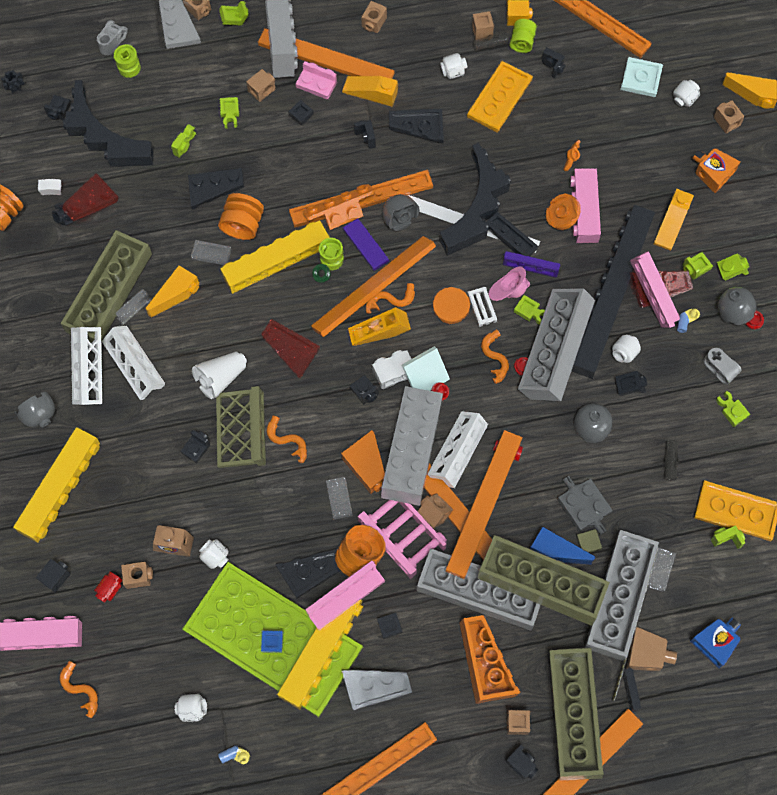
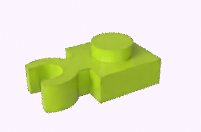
(229, 110)
(181, 143)
(528, 308)
(733, 411)

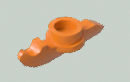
(572, 155)

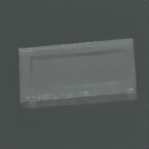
(211, 252)
(132, 306)
(339, 498)
(661, 569)

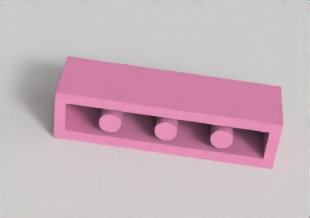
(586, 191)
(40, 634)

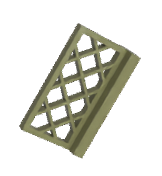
(256, 424)

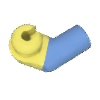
(685, 318)
(235, 753)

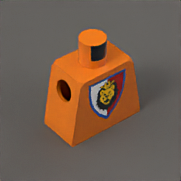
(715, 168)

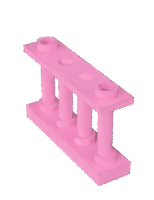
(395, 550)

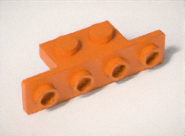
(341, 208)

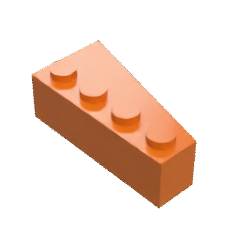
(486, 666)

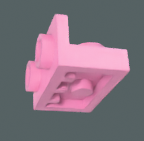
(317, 80)

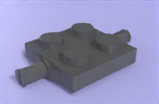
(584, 505)

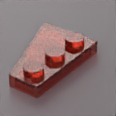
(89, 198)
(674, 281)
(290, 346)

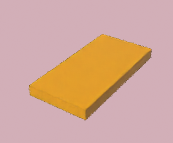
(499, 96)
(733, 507)

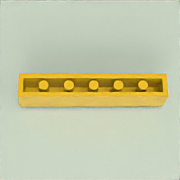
(274, 257)
(56, 485)
(316, 658)

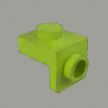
(234, 15)
(697, 265)
(733, 266)
(723, 535)

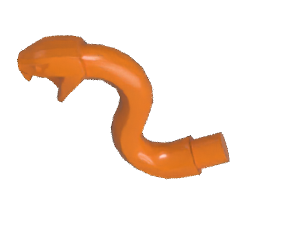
(409, 297)
(487, 340)
(271, 433)
(65, 675)

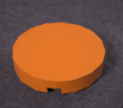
(563, 211)
(451, 305)

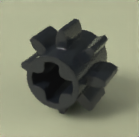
(12, 81)
(60, 215)

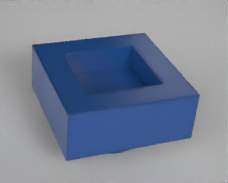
(272, 642)

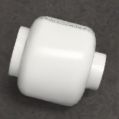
(453, 66)
(686, 93)
(626, 348)
(214, 554)
(191, 707)

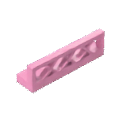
(655, 290)
(345, 595)

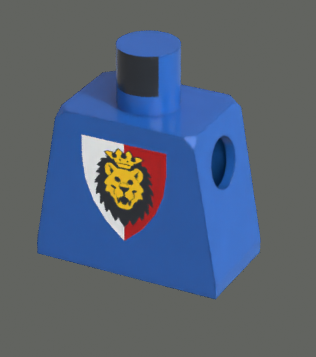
(718, 641)

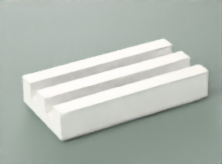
(493, 318)

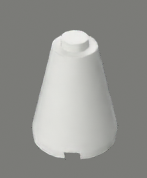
(218, 373)

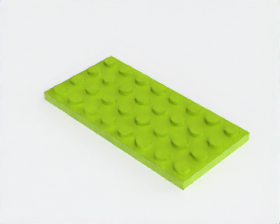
(233, 622)

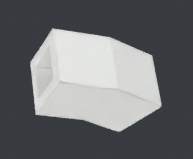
(49, 187)

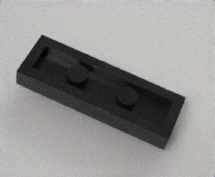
(511, 235)

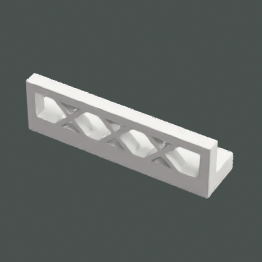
(79, 353)
(135, 357)
(462, 448)

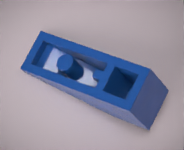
(560, 549)

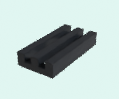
(631, 690)

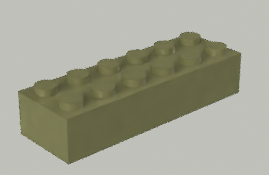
(108, 285)
(543, 580)
(575, 714)

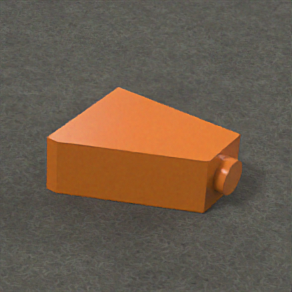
(365, 462)

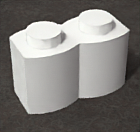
(390, 370)

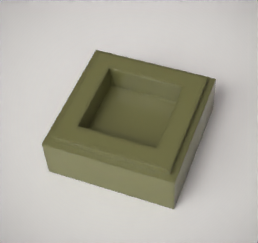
(589, 541)

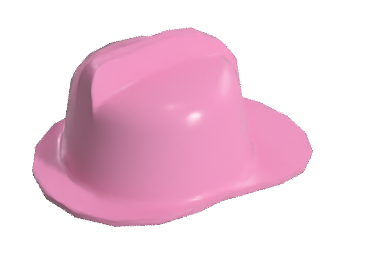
(511, 285)

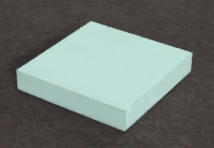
(641, 77)
(426, 370)

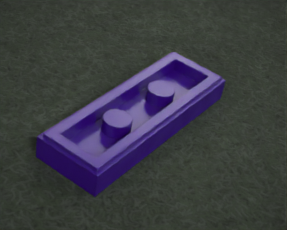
(365, 244)
(531, 264)

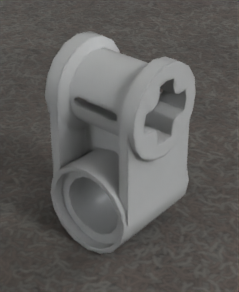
(111, 37)
(723, 366)

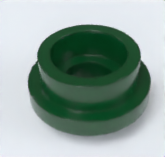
(316, 271)

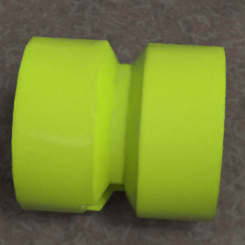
(523, 35)
(127, 61)
(331, 253)

